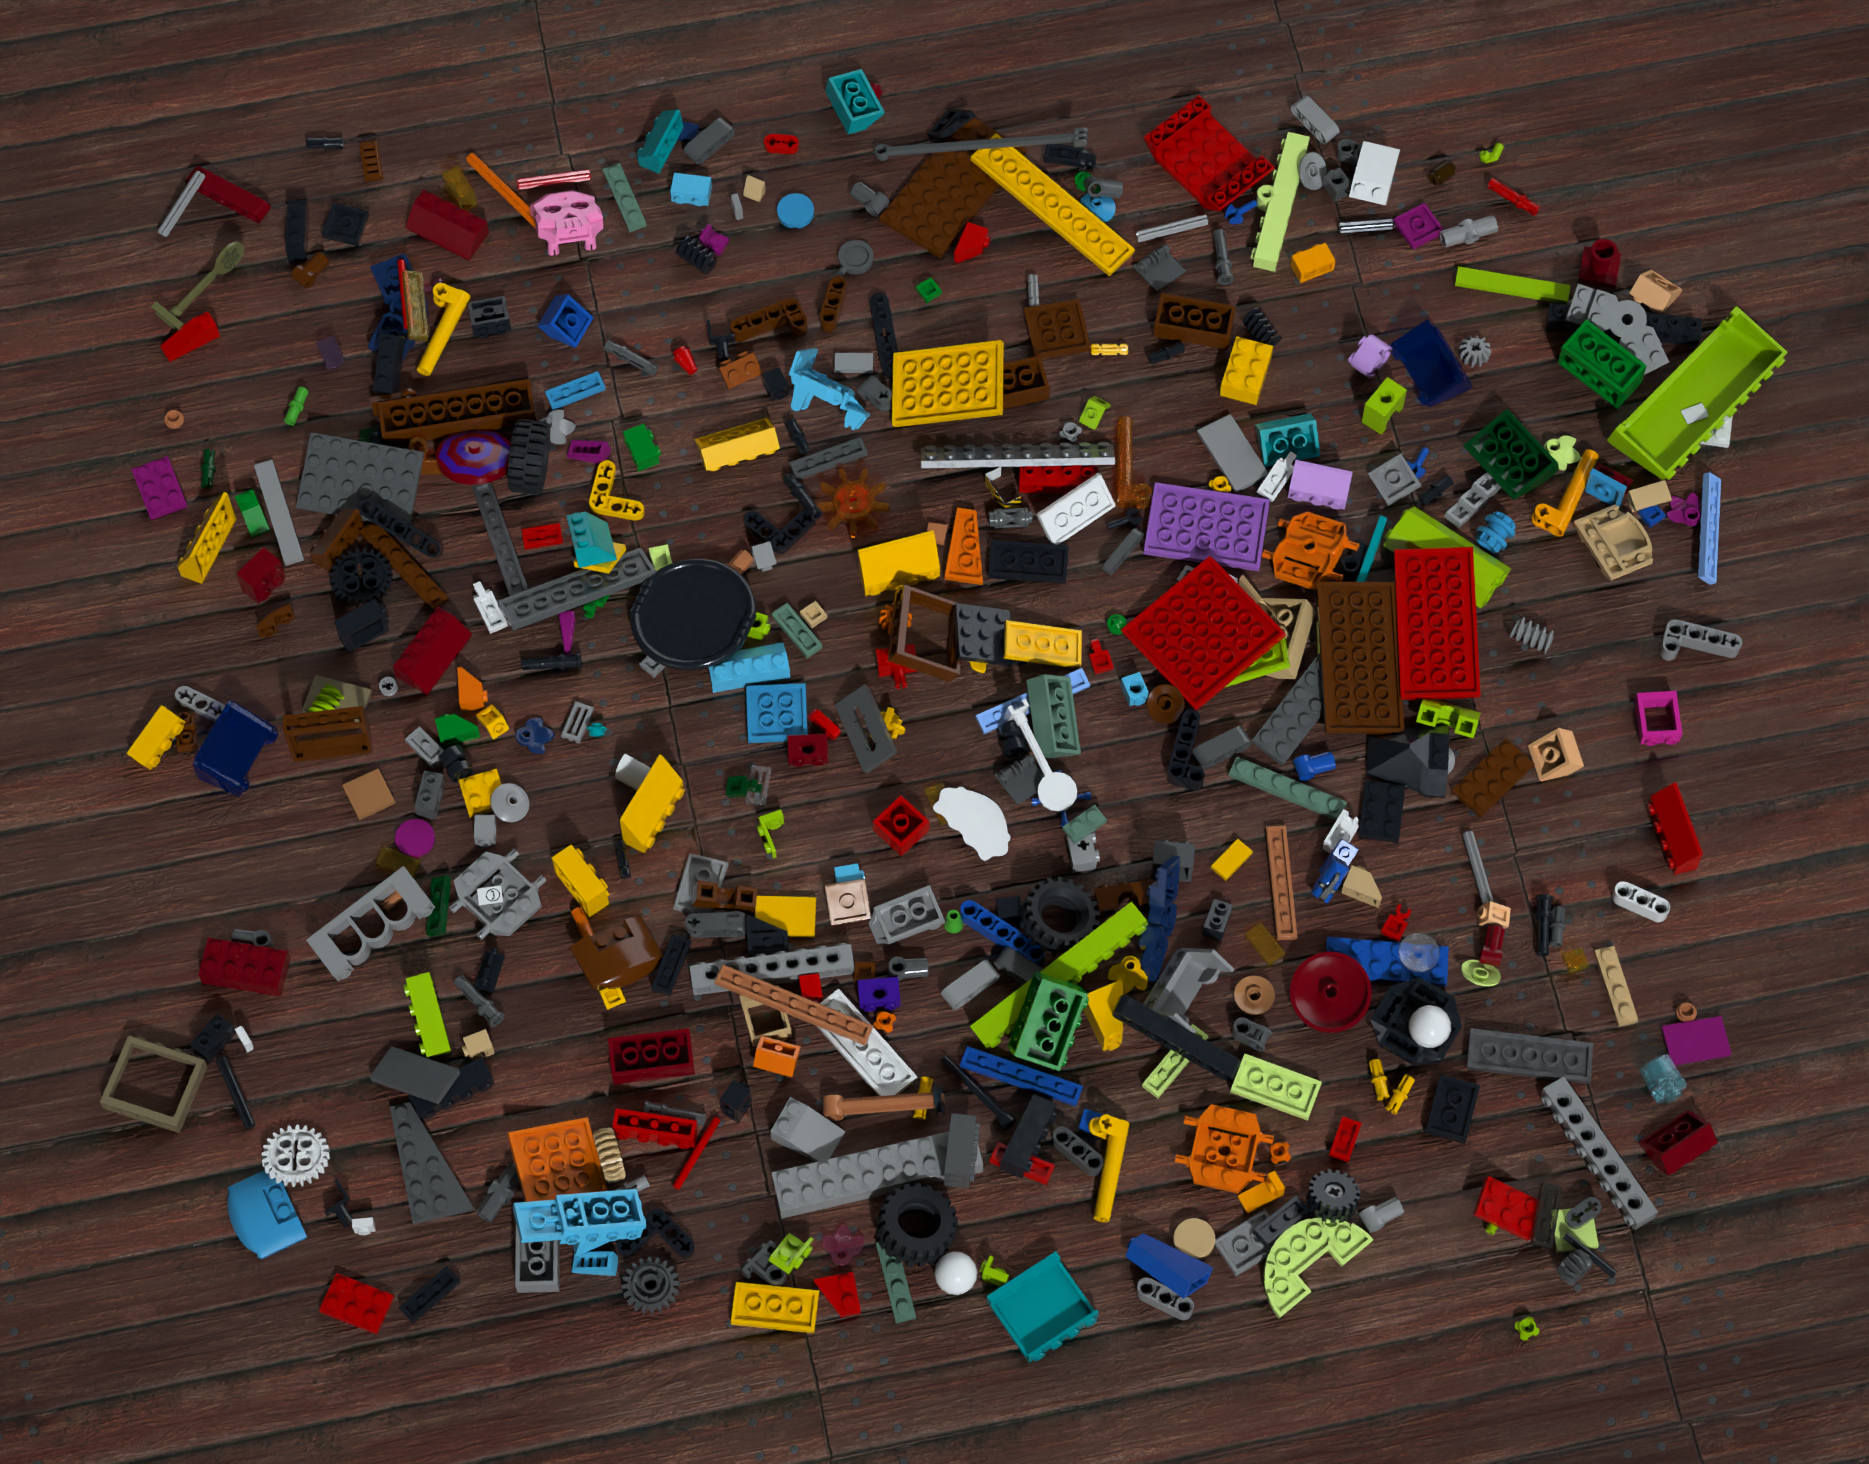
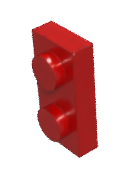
(542, 536)
(1345, 1139)

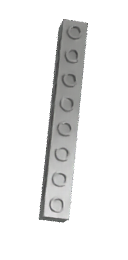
(780, 959)
(1598, 1142)

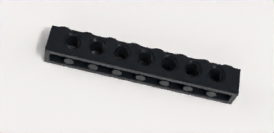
(1667, 327)

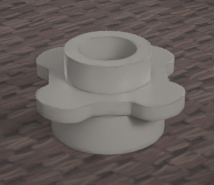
(1069, 426)

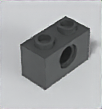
(430, 795)

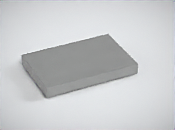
(697, 869)
(1241, 1248)

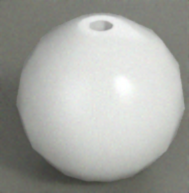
(1429, 1026)
(955, 1273)

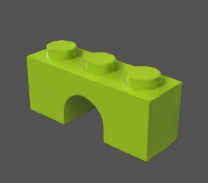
(1438, 712)

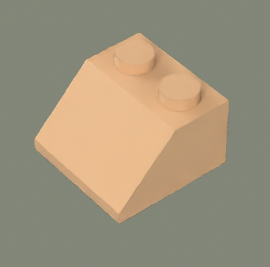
(1655, 291)
(1555, 755)

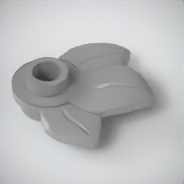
(558, 426)

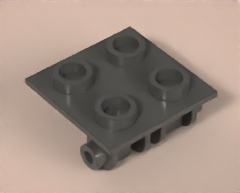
(1159, 268)
(1020, 778)

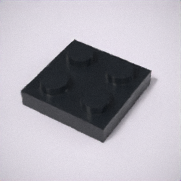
(345, 224)

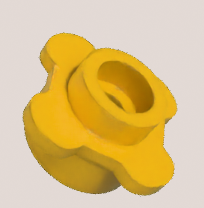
(1221, 480)

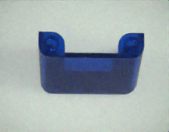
(1431, 364)
(233, 748)

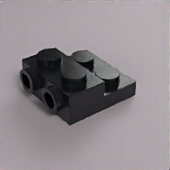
(489, 316)

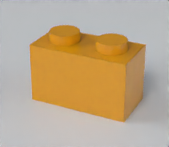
(1312, 262)

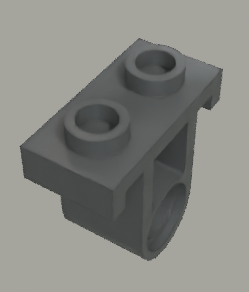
(762, 1267)

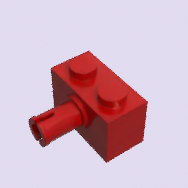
(888, 668)

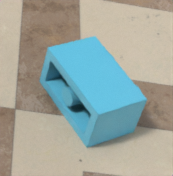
(691, 189)

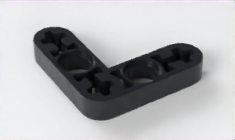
(776, 535)
(653, 1229)

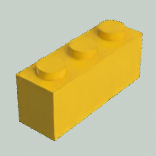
(156, 737)

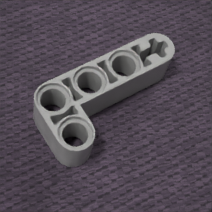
(1700, 643)

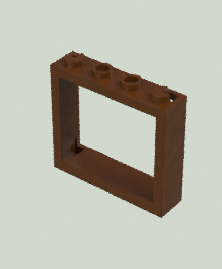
(896, 654)
(325, 722)

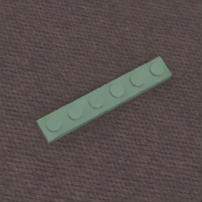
(1287, 788)

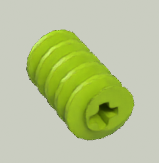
(326, 699)

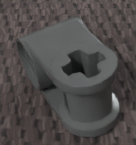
(876, 393)
(1252, 1034)

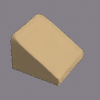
(754, 188)

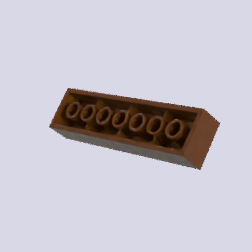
(456, 411)

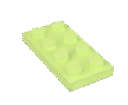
(1276, 1087)

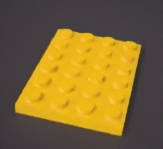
(947, 383)

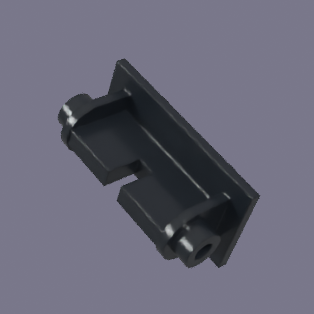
(489, 970)

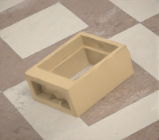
(781, 1035)

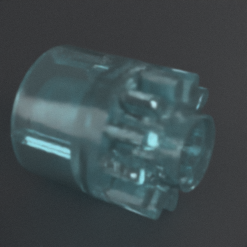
(1663, 1079)

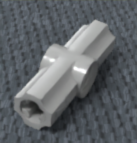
(1468, 231)

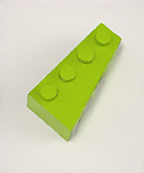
(428, 1015)

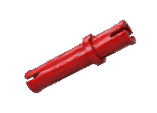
(1519, 200)

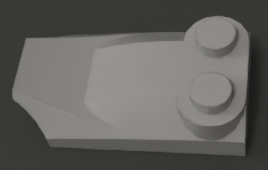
(906, 916)

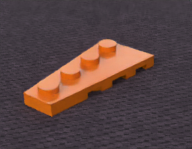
(964, 552)

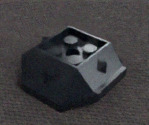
(1393, 1015)

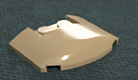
(1615, 541)

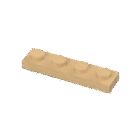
(1615, 986)

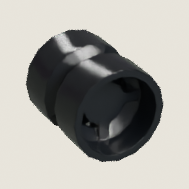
(1012, 739)
(455, 763)

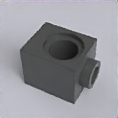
(1340, 190)

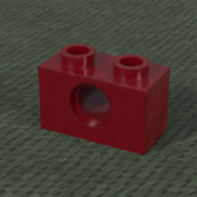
(816, 742)

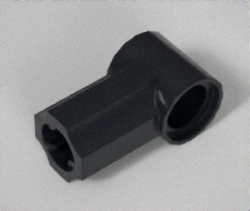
(1353, 559)

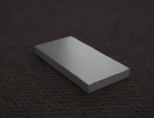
(1232, 453)

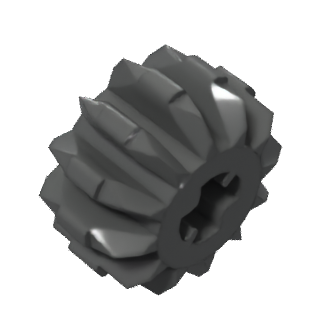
(1574, 1266)

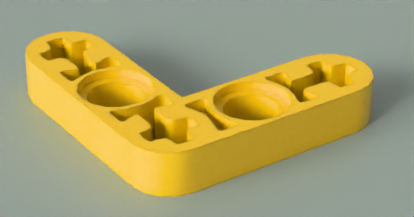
(608, 501)

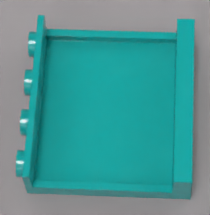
(1042, 1308)

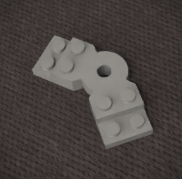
(1607, 312)

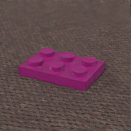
(159, 488)

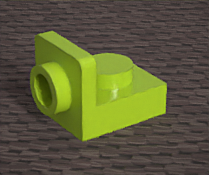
(995, 1276)

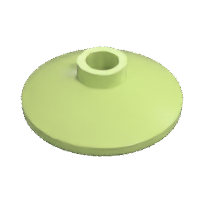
(1480, 973)

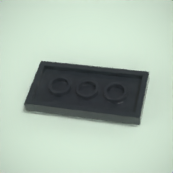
(1028, 561)

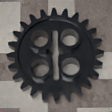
(343, 580)

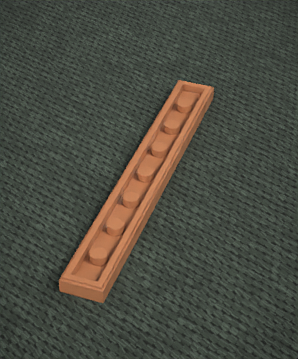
(793, 1004)

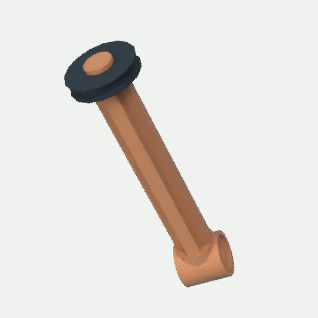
(836, 1107)

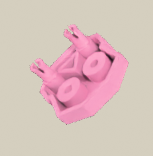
(566, 219)

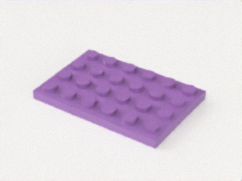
(1206, 523)

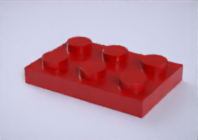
(1506, 1208)
(356, 1303)

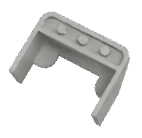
(1182, 981)

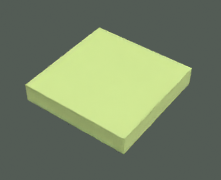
(1585, 1234)

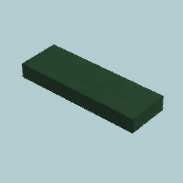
(440, 898)

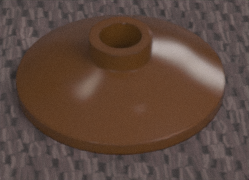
(1157, 704)

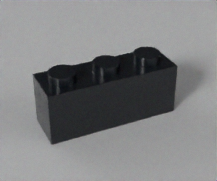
(297, 230)
(389, 363)

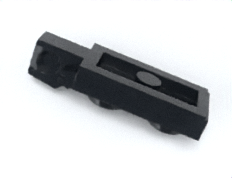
(1069, 155)

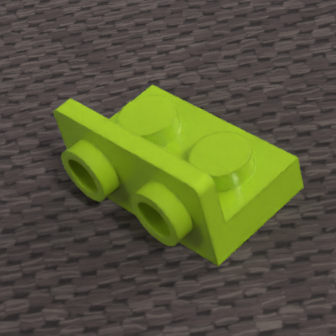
(790, 1253)

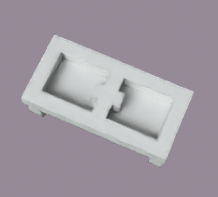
(1343, 828)

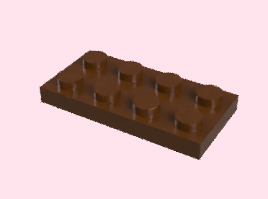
(1492, 778)

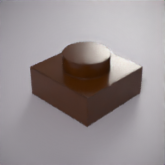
(864, 971)

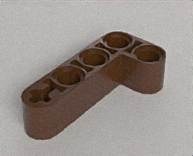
(767, 323)

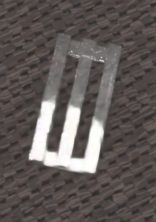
(756, 800)

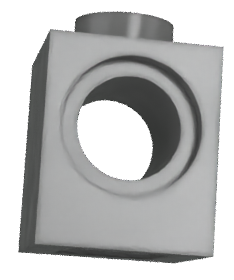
(763, 556)
(485, 830)

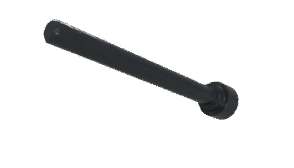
(1006, 1119)

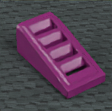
(601, 452)
(567, 624)

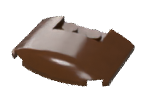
(617, 954)

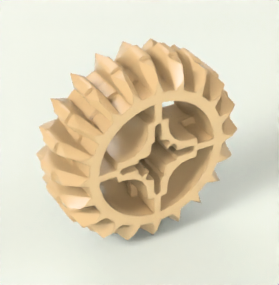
(609, 1155)

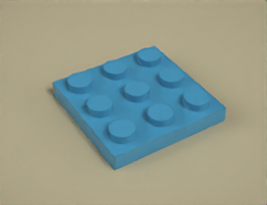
(776, 712)

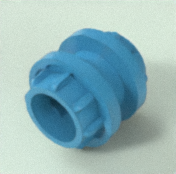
(1497, 529)

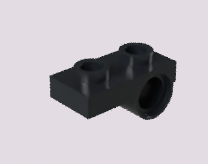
(1217, 919)

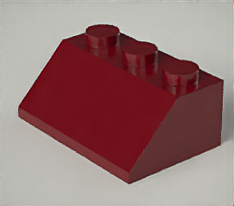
(1679, 1142)

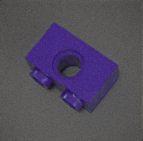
(887, 986)

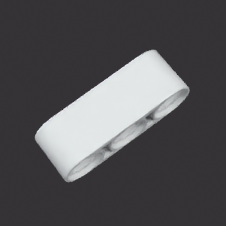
(1633, 894)

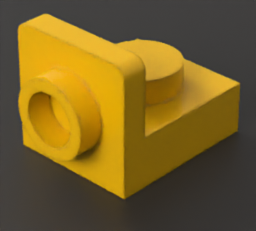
(492, 721)

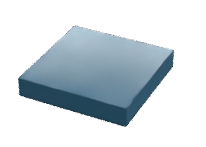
(1605, 488)

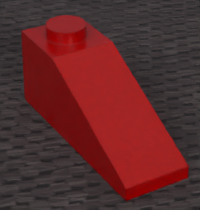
(191, 336)

